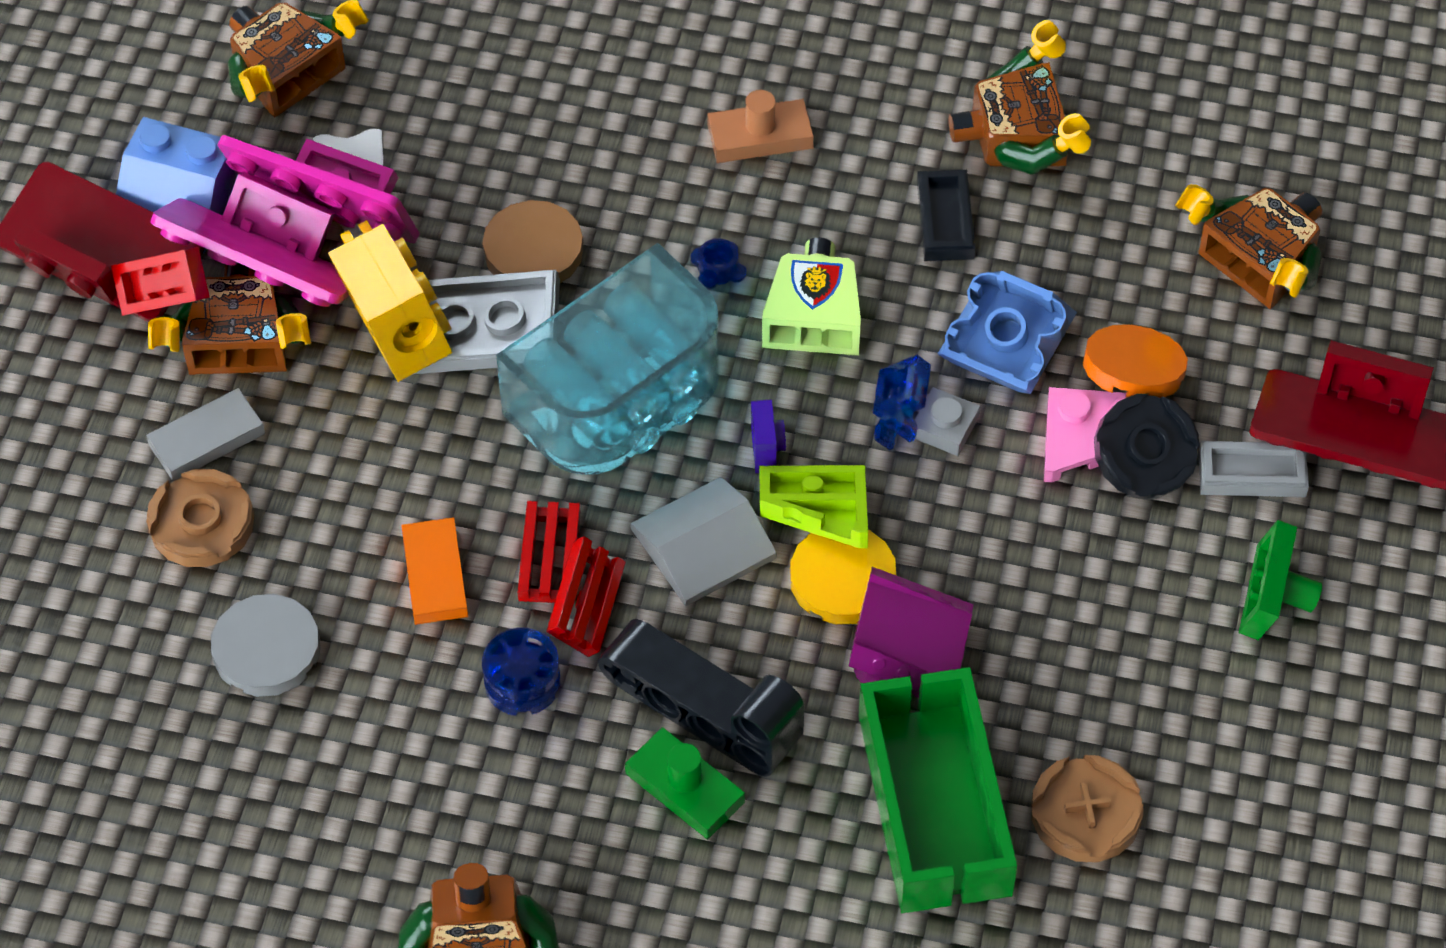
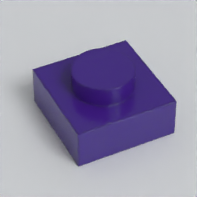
(766, 434)

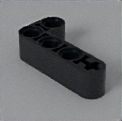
(742, 722)

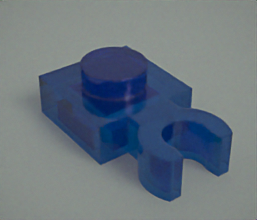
(898, 395)

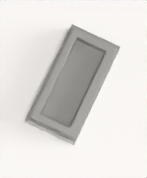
(205, 434)
(1251, 469)

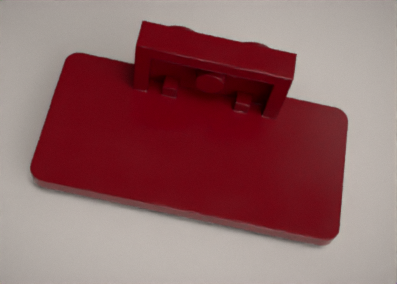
(79, 231)
(1358, 413)

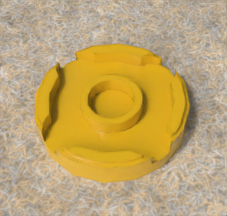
(834, 576)

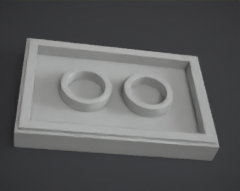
(491, 314)

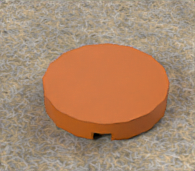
(1135, 360)

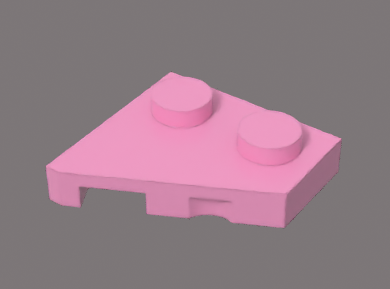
(1072, 427)

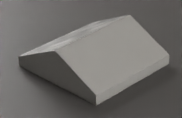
(705, 540)

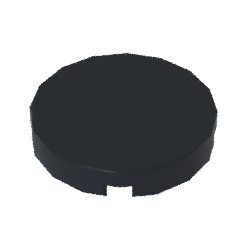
(1146, 446)

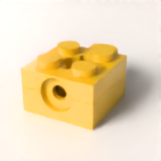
(392, 299)

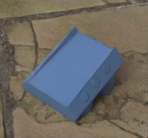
(1007, 330)

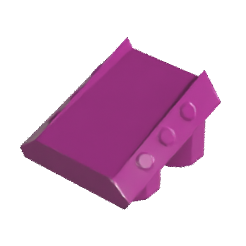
(907, 631)

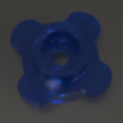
(718, 252)

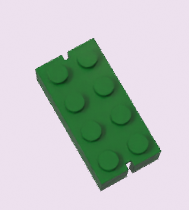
(937, 791)

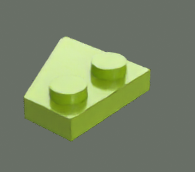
(817, 500)

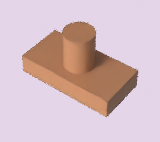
(760, 128)

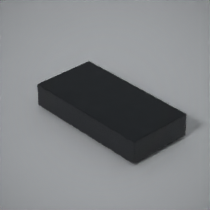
(945, 215)

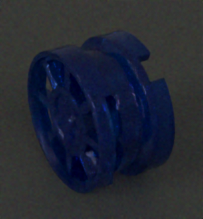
(521, 672)

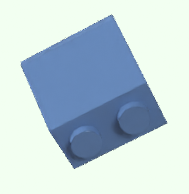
(172, 164)

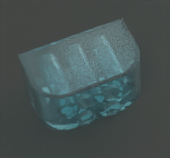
(614, 366)

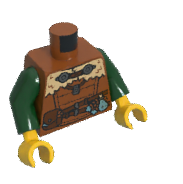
(288, 51)
(1021, 113)
(1259, 239)
(235, 329)
(478, 913)

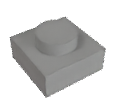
(946, 421)

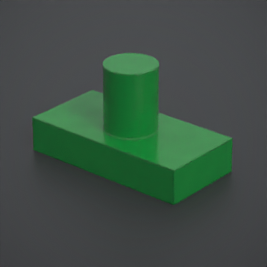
(1274, 584)
(685, 782)

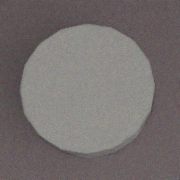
(265, 644)

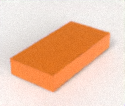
(434, 571)

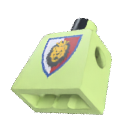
(813, 303)

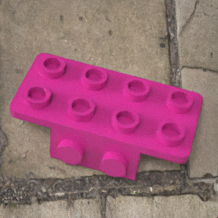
(331, 178)
(265, 231)

